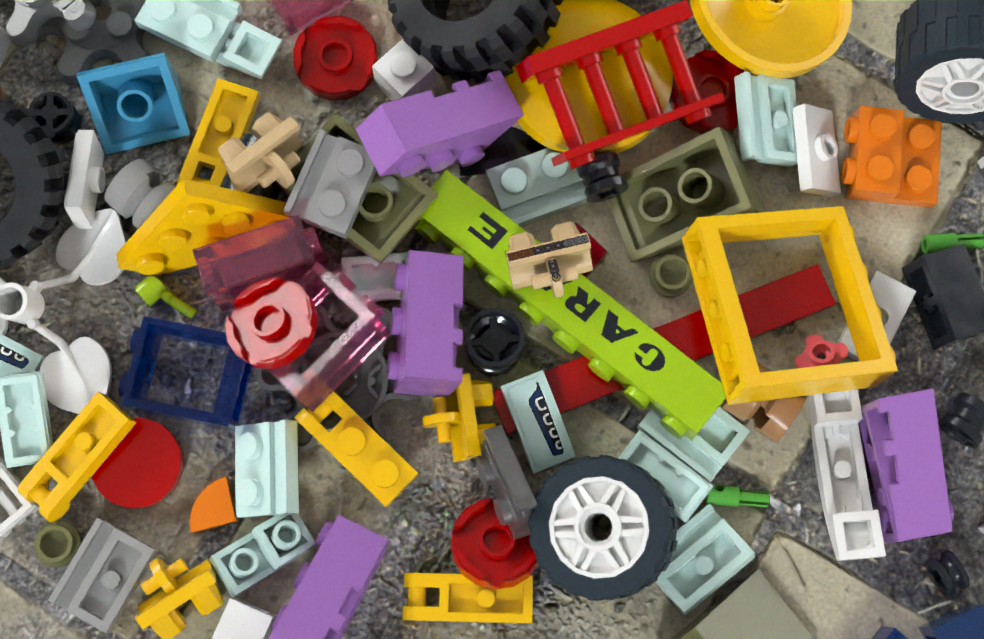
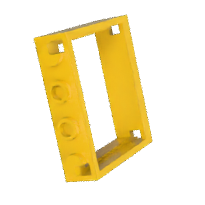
(727, 324)

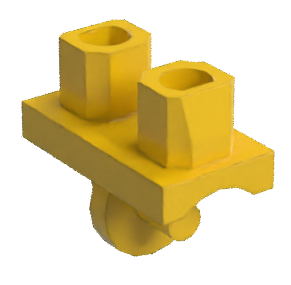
(457, 418)
(161, 608)

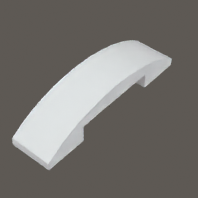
(843, 476)

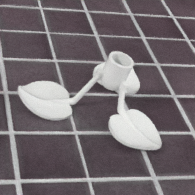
(83, 366)

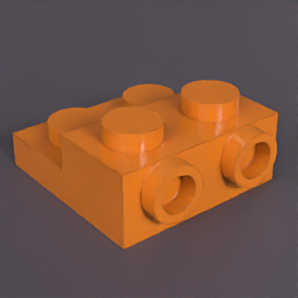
(892, 158)

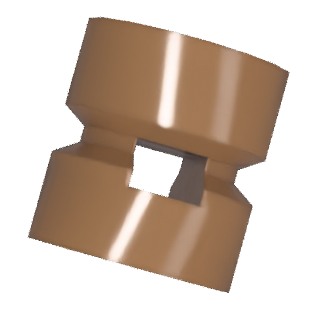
(770, 416)

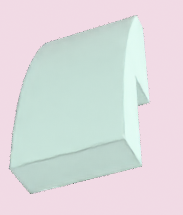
(262, 552)

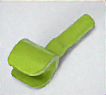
(152, 289)

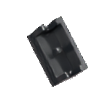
(947, 295)

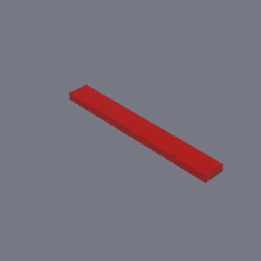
(763, 310)

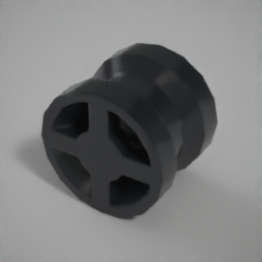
(49, 109)
(603, 178)
(965, 420)

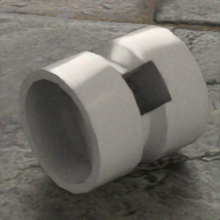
(137, 191)

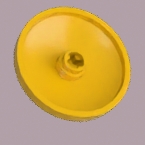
(578, 20)
(774, 35)

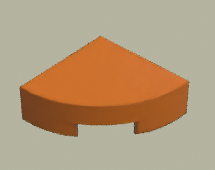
(213, 507)

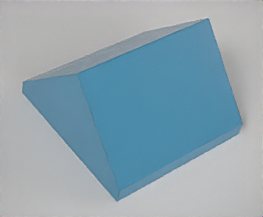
(135, 102)

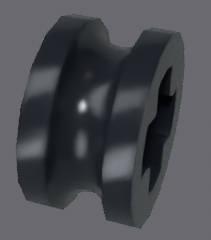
(947, 573)

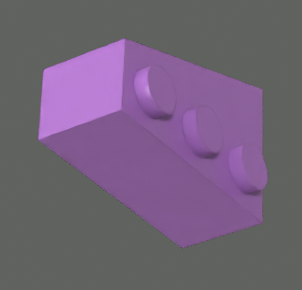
(440, 130)
(427, 324)
(906, 465)
(332, 584)

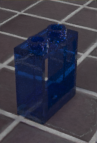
(145, 346)

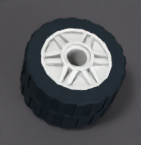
(941, 60)
(567, 521)

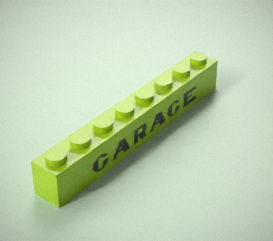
(582, 319)

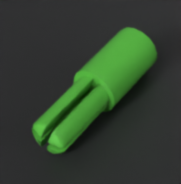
(938, 242)
(735, 496)

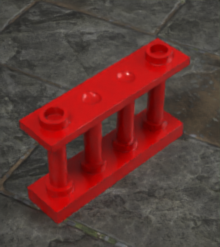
(626, 41)

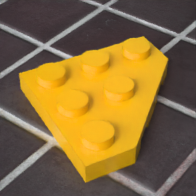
(190, 219)

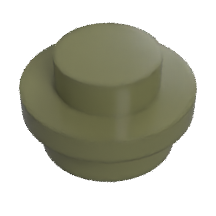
(670, 275)
(57, 543)

